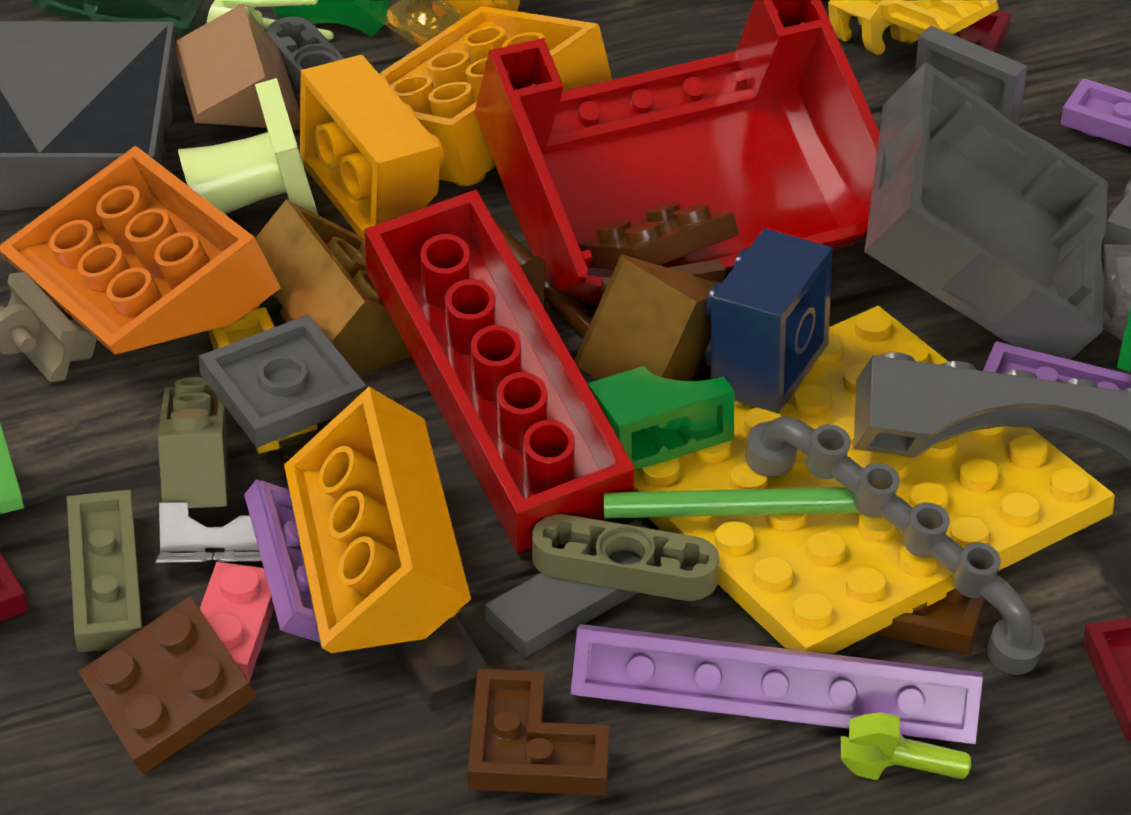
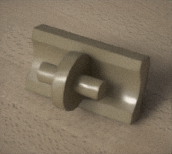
(41, 330)

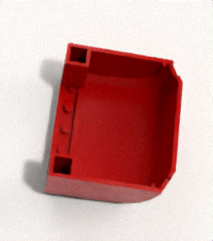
(747, 131)

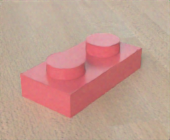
(239, 611)

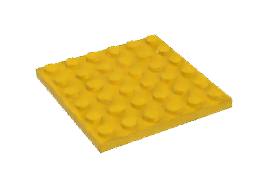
(847, 575)

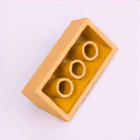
(375, 528)

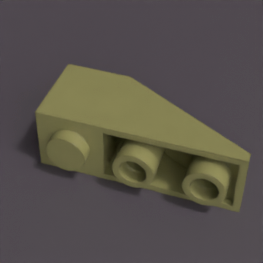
(193, 445)

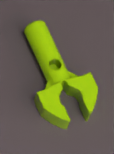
(877, 743)

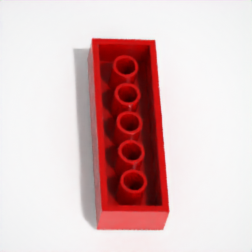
(496, 366)

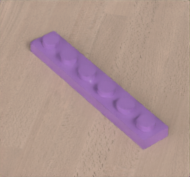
(774, 682)

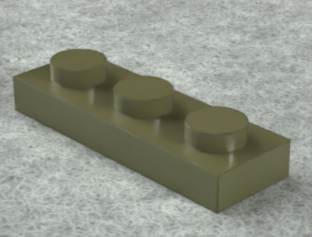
(103, 569)

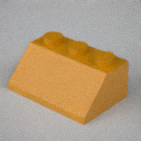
(365, 144)

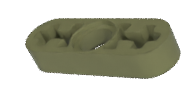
(672, 550)

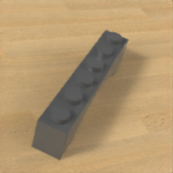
(915, 405)

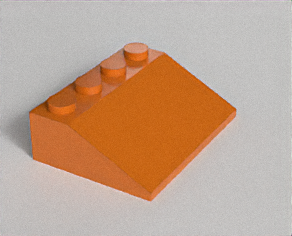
(142, 257)

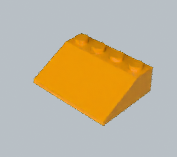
(446, 75)

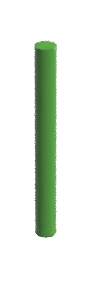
(729, 502)

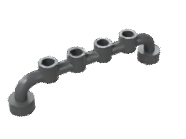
(772, 451)

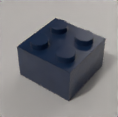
(770, 318)

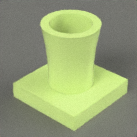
(253, 167)

